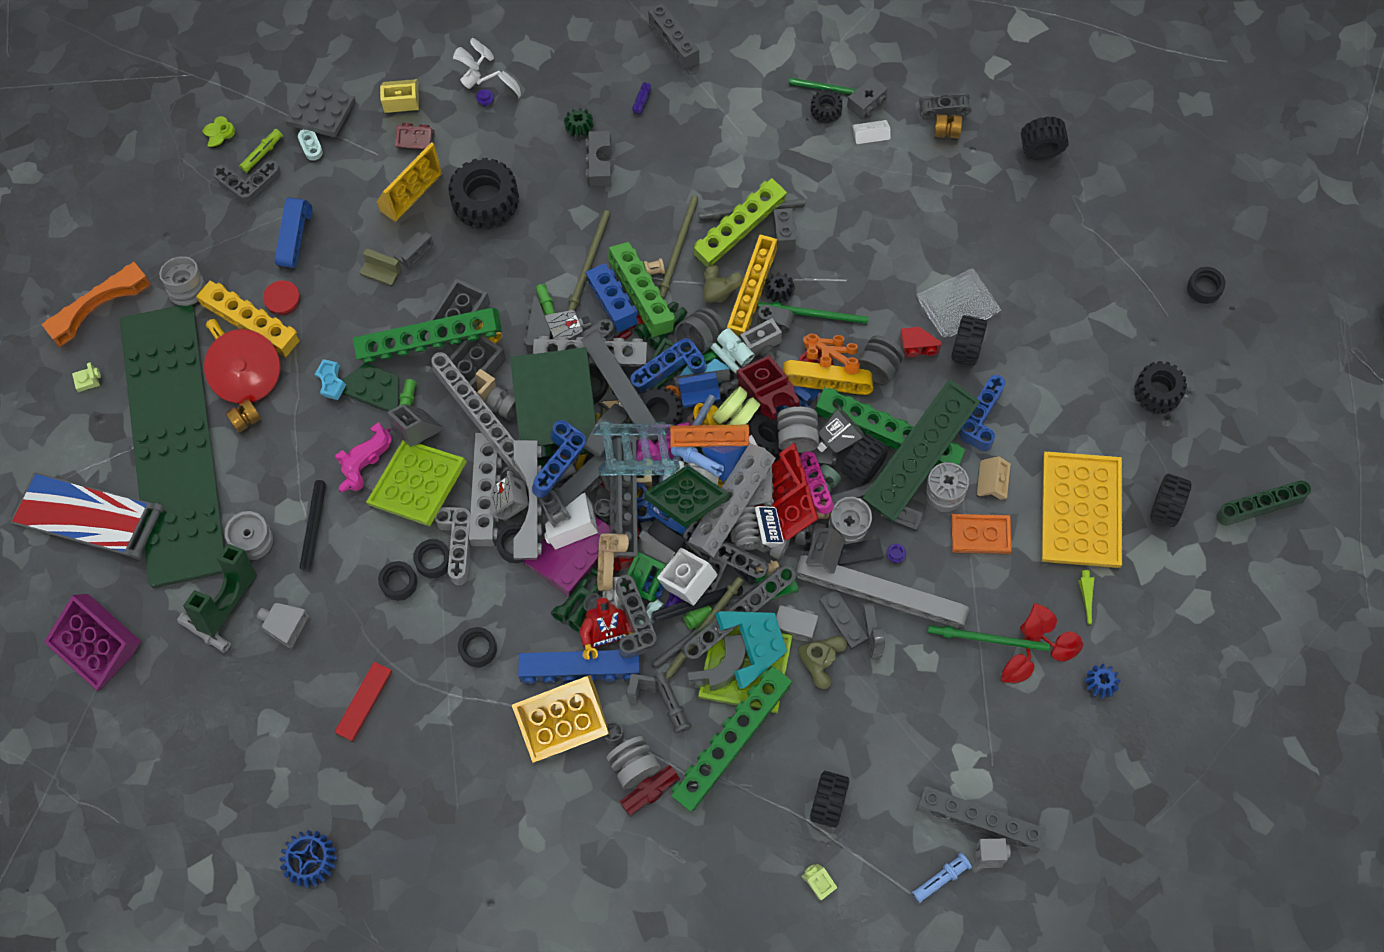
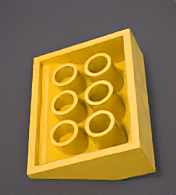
(410, 184)
(561, 718)

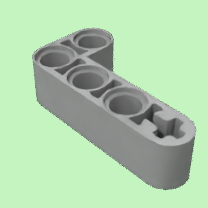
(456, 546)

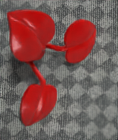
(1040, 621)

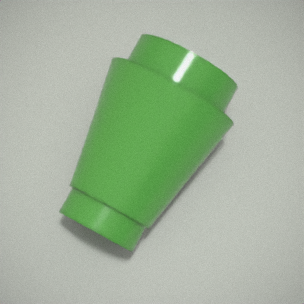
(696, 617)

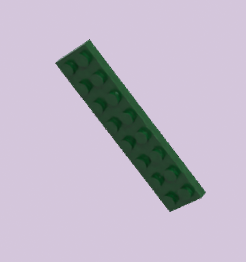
(920, 450)

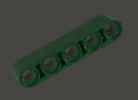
(1269, 496)

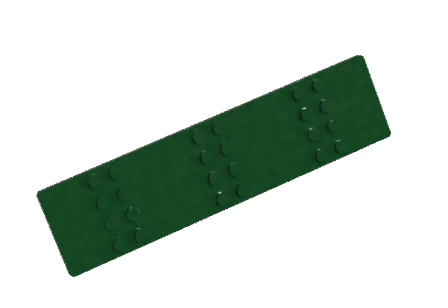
(173, 444)

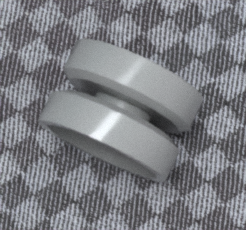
(250, 533)

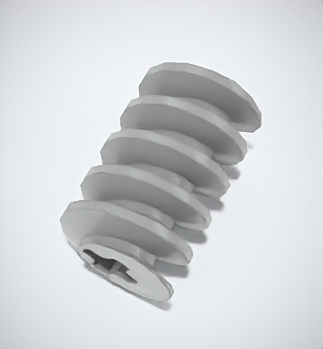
(745, 530)

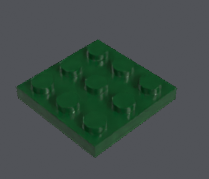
(686, 496)

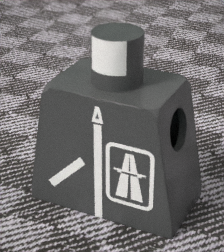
(838, 432)

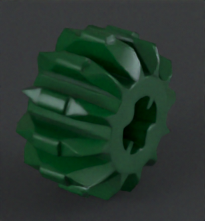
(578, 122)

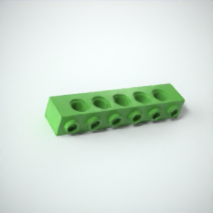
(641, 289)

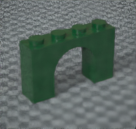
(210, 613)

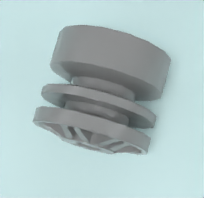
(182, 280)
(799, 427)
(946, 496)
(858, 515)
(632, 762)

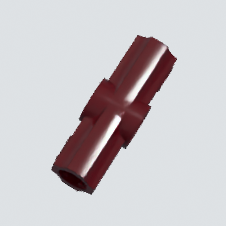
(649, 790)

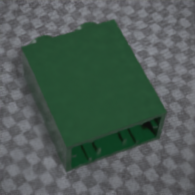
(550, 390)

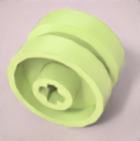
(735, 410)

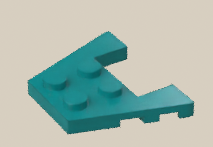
(761, 639)

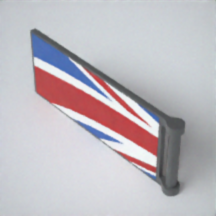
(85, 515)

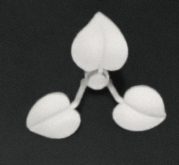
(473, 76)

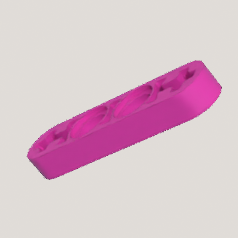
(818, 481)

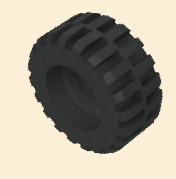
(479, 174)

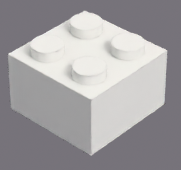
(687, 576)

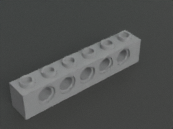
(637, 359)
(741, 487)
(483, 535)

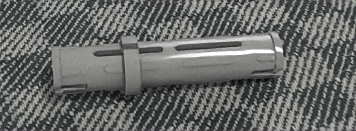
(217, 641)

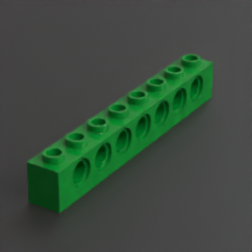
(365, 343)
(882, 419)
(770, 677)

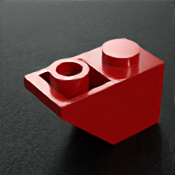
(916, 342)

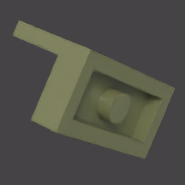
(380, 267)

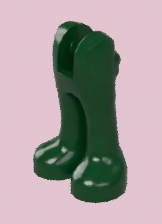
(643, 332)
(562, 612)

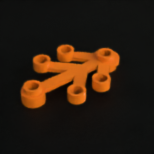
(813, 342)

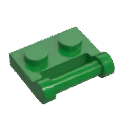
(640, 571)

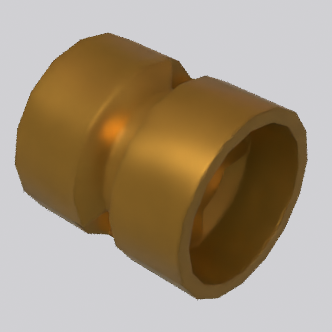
(948, 126)
(243, 415)

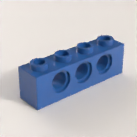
(612, 298)

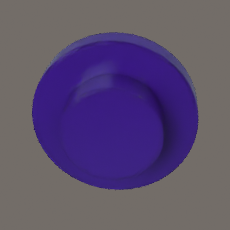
(485, 97)
(896, 553)

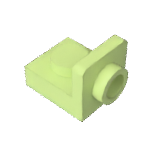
(87, 378)
(819, 881)

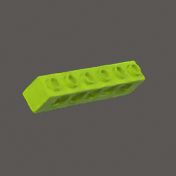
(710, 255)

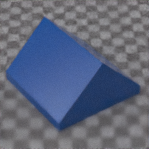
(726, 456)

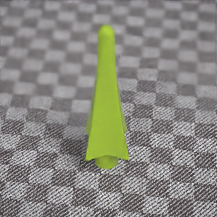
(1086, 586)

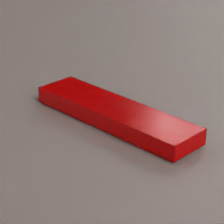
(363, 701)

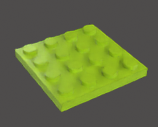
(416, 482)
(731, 693)

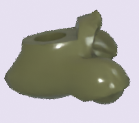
(719, 288)
(819, 656)

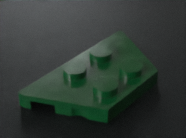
(373, 387)

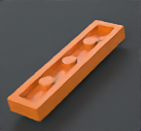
(709, 435)

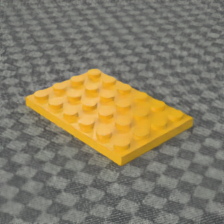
(1082, 509)

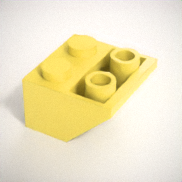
(400, 96)

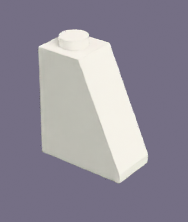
(579, 526)

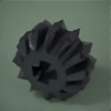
(779, 287)

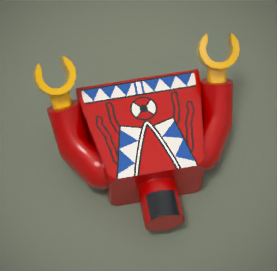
(602, 627)

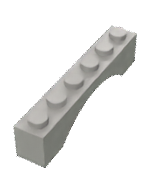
(525, 541)

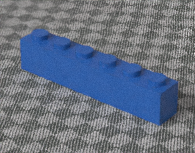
(572, 666)

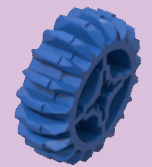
(305, 866)

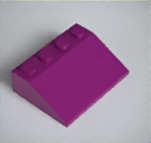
(570, 563)
(91, 640)

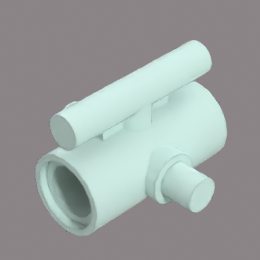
(732, 350)

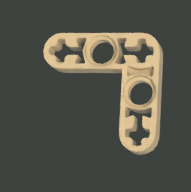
(607, 546)

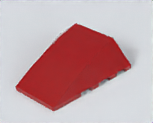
(792, 494)

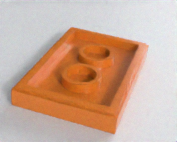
(981, 533)

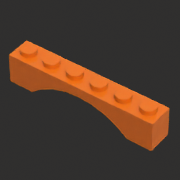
(65, 324)

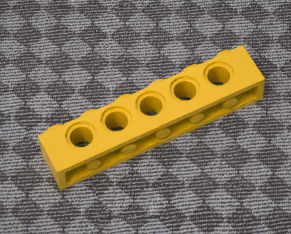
(753, 285)
(210, 297)

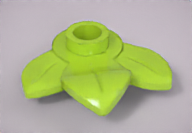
(218, 131)

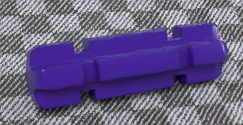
(641, 98)

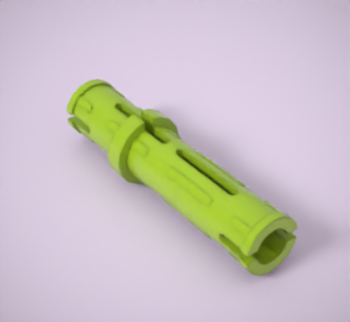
(275, 136)

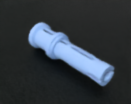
(691, 454)
(949, 872)

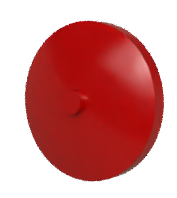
(242, 366)

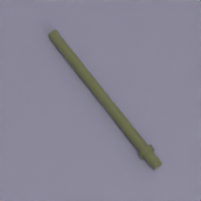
(664, 285)
(574, 300)
(732, 590)

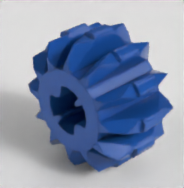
(1110, 684)

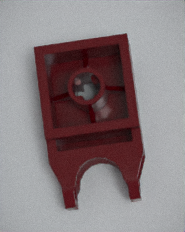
(768, 386)

